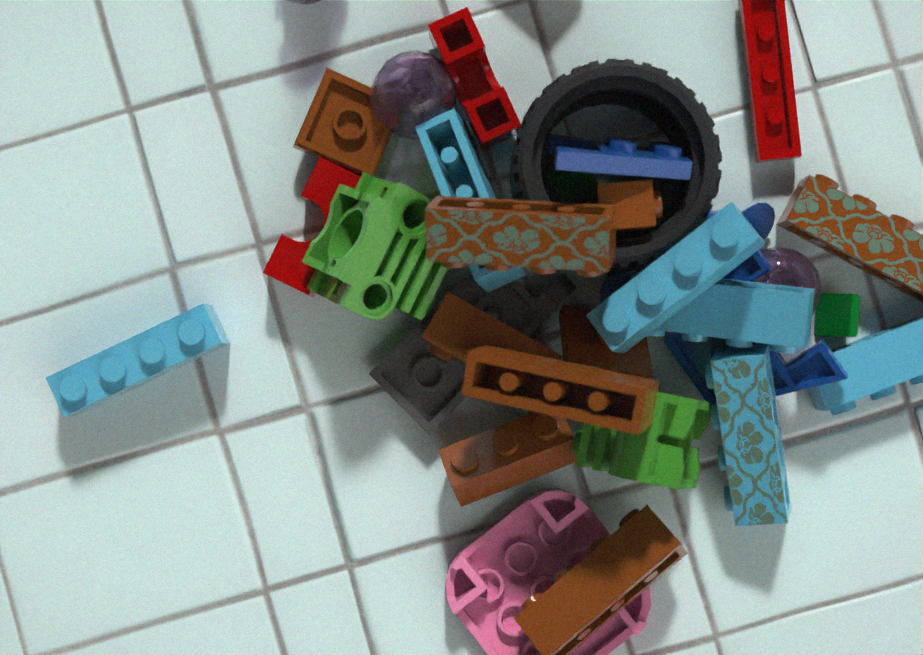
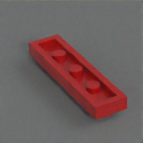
(770, 80)

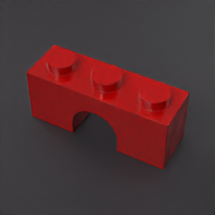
(478, 91)
(286, 259)

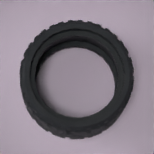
(658, 98)

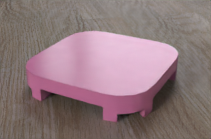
(521, 559)

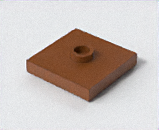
(343, 126)
(586, 347)

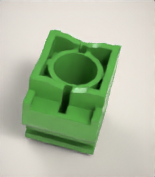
(375, 251)
(658, 454)

